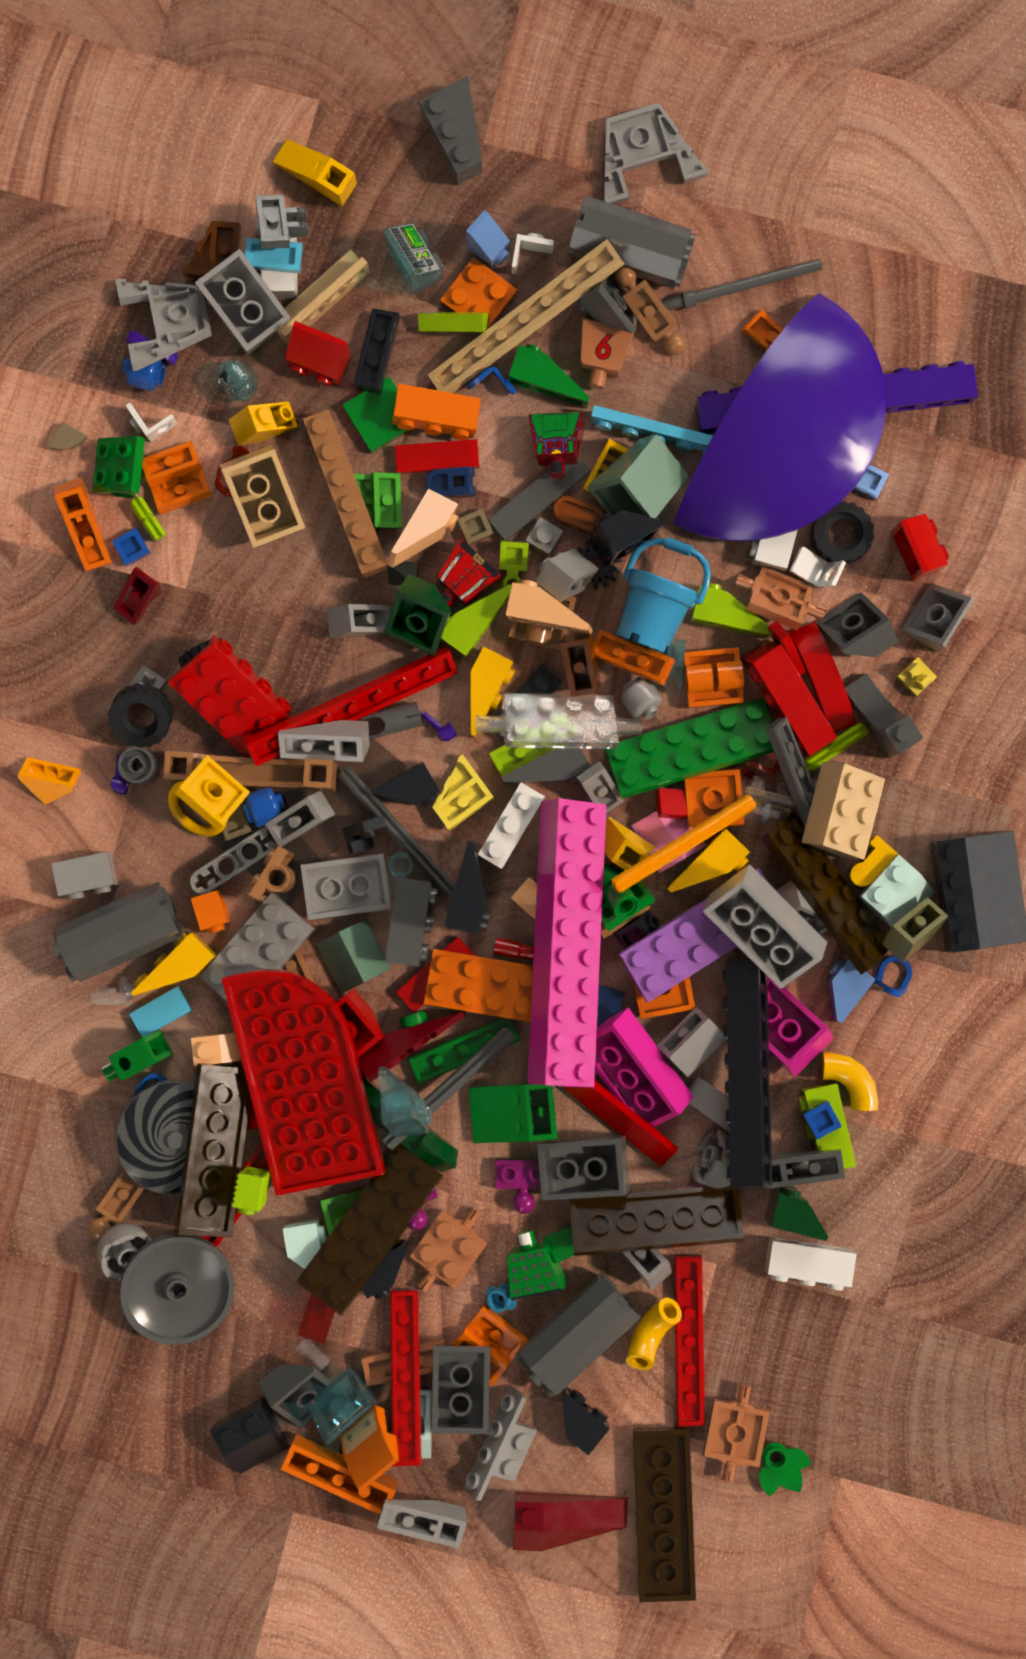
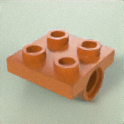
(714, 677)

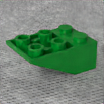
(512, 1113)

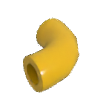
(854, 1077)
(650, 1333)

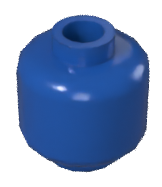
(145, 378)
(263, 806)

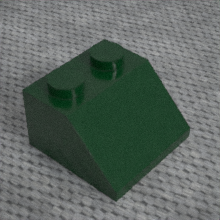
(418, 615)
(793, 1213)

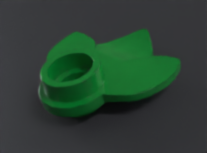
(784, 1470)

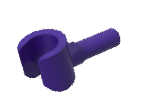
(445, 732)
(118, 783)

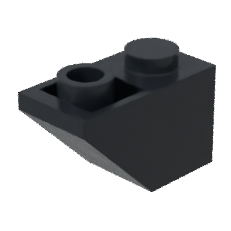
(583, 1424)

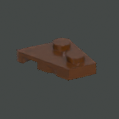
(218, 244)

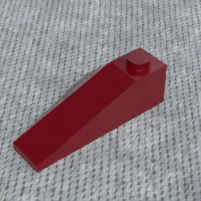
(403, 1042)
(560, 1519)

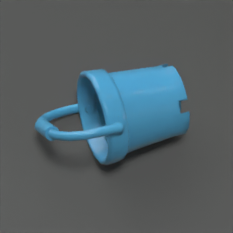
(655, 603)

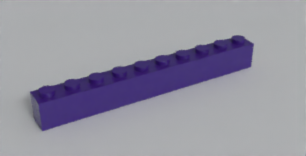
(904, 392)

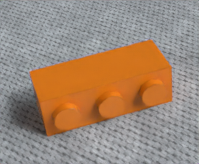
(435, 411)

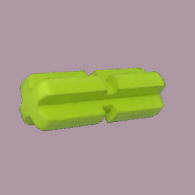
(150, 522)

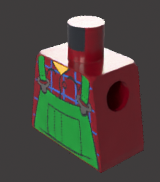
(557, 440)

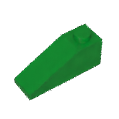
(542, 375)

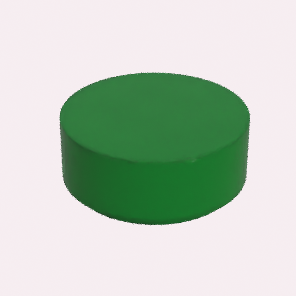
(413, 1019)

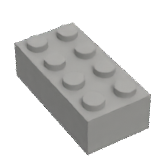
(765, 926)

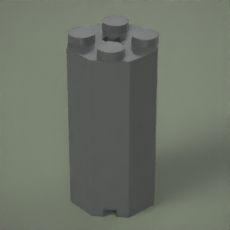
(644, 243)
(117, 932)
(577, 1335)

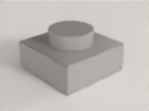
(544, 536)

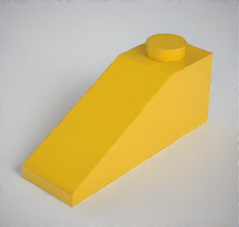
(718, 858)

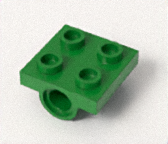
(118, 466)
(621, 905)

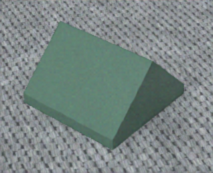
(353, 956)

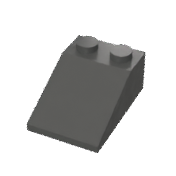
(584, 1168)
(460, 1389)

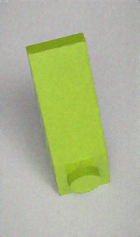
(726, 612)
(470, 624)

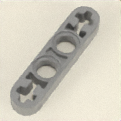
(237, 857)

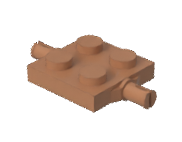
(780, 597)
(449, 1249)
(736, 1432)

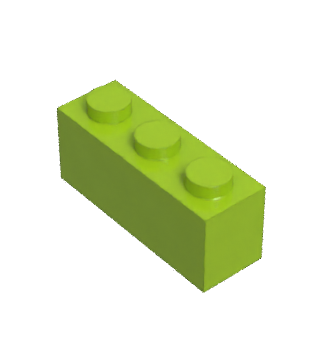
(838, 1138)

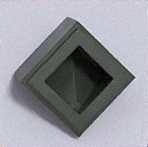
(399, 573)

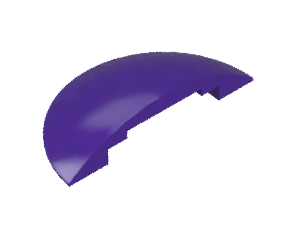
(792, 433)

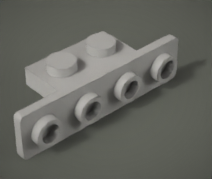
(503, 1446)

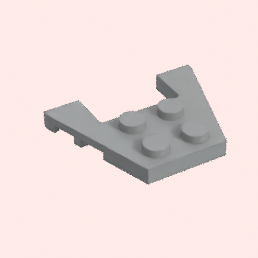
(641, 140)
(177, 316)

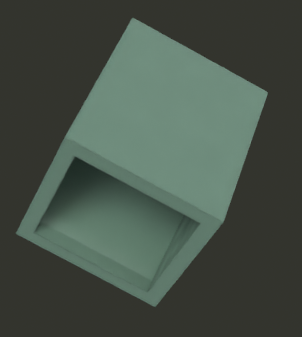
(640, 479)

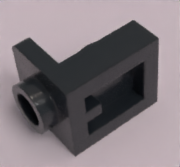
(359, 835)
(636, 929)

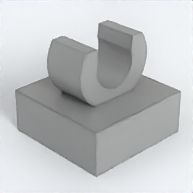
(147, 676)

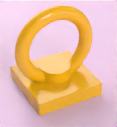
(209, 793)

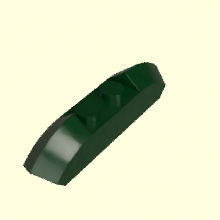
(427, 1146)

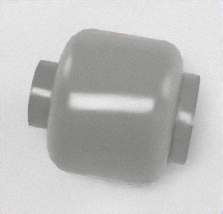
(641, 698)

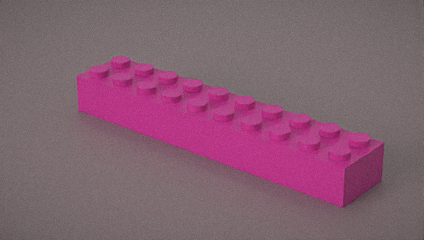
(567, 943)

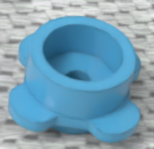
(495, 1303)

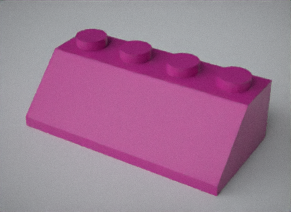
(638, 1070)

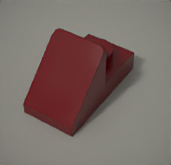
(136, 596)

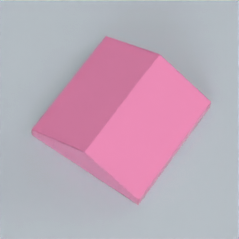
(663, 831)

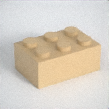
(262, 496)
(843, 810)

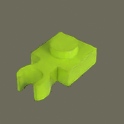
(513, 559)

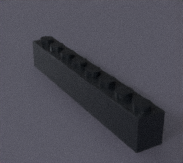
(747, 1076)

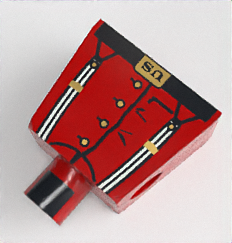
(466, 575)

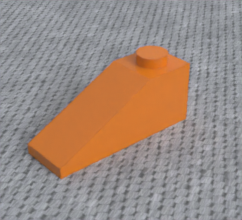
(82, 523)

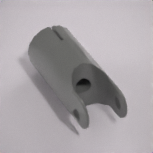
(397, 719)

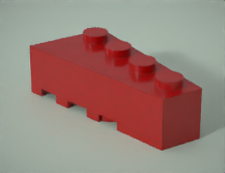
(788, 695)

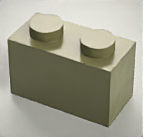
(915, 929)

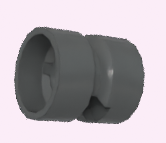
(139, 766)

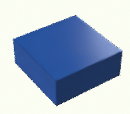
(131, 547)
(822, 1120)

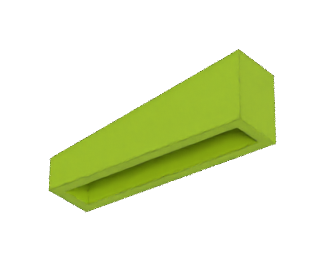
(453, 321)

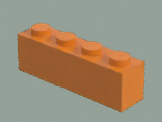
(329, 1471)

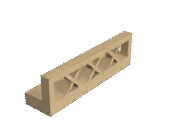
(325, 292)

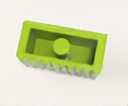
(251, 1190)

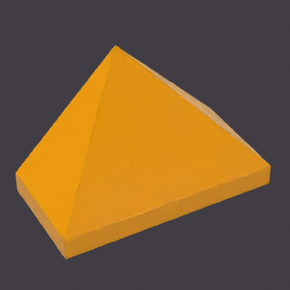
(47, 779)

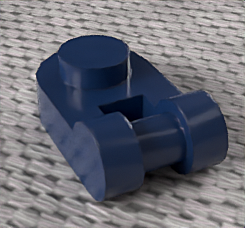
(442, 482)

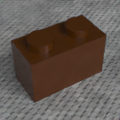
(580, 664)

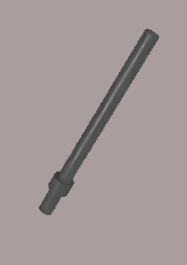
(689, 298)

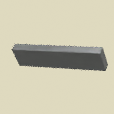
(535, 500)
(792, 766)

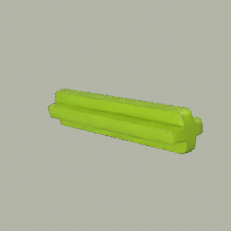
(837, 746)

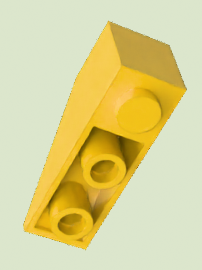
(317, 171)
(486, 681)
(184, 962)

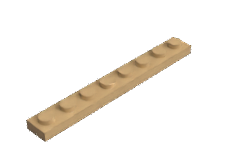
(526, 318)

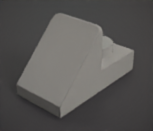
(599, 787)

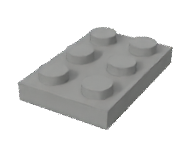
(345, 886)

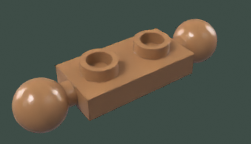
(649, 310)
(115, 1204)

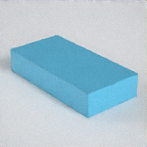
(274, 259)
(160, 1011)

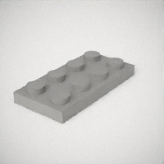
(262, 943)

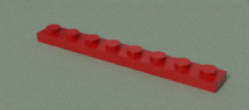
(359, 701)

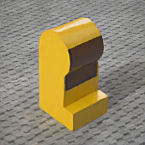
(875, 861)

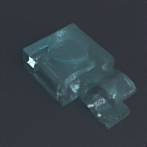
(677, 652)

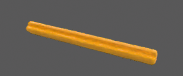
(683, 843)

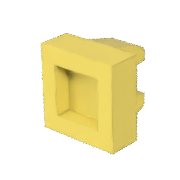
(916, 677)

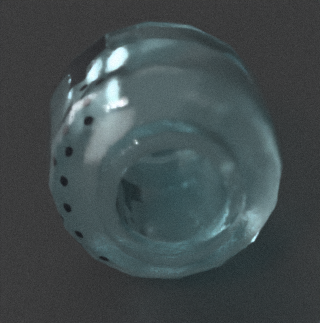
(237, 380)

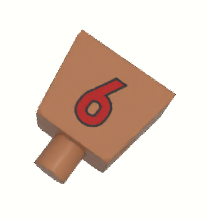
(603, 351)

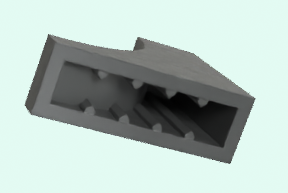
(888, 726)

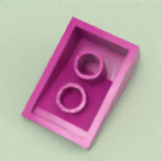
(793, 1030)

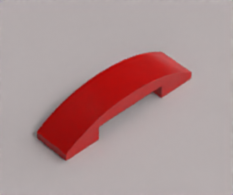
(824, 676)

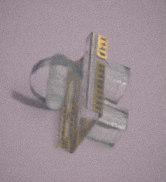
(769, 803)

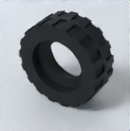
(861, 543)
(126, 730)

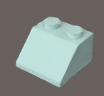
(896, 891)

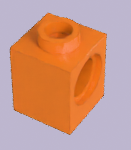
(211, 911)

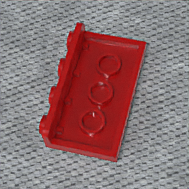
(229, 694)

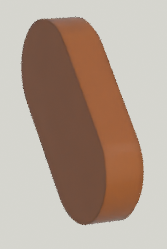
(576, 513)

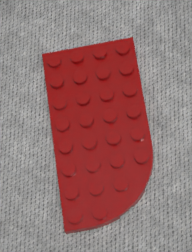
(302, 1081)

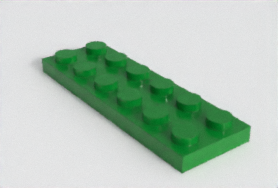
(691, 748)

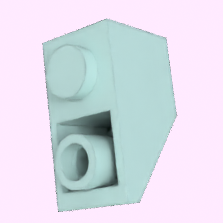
(303, 1240)

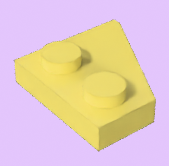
(462, 795)

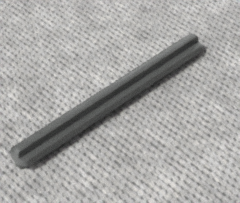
(397, 831)
(460, 1077)

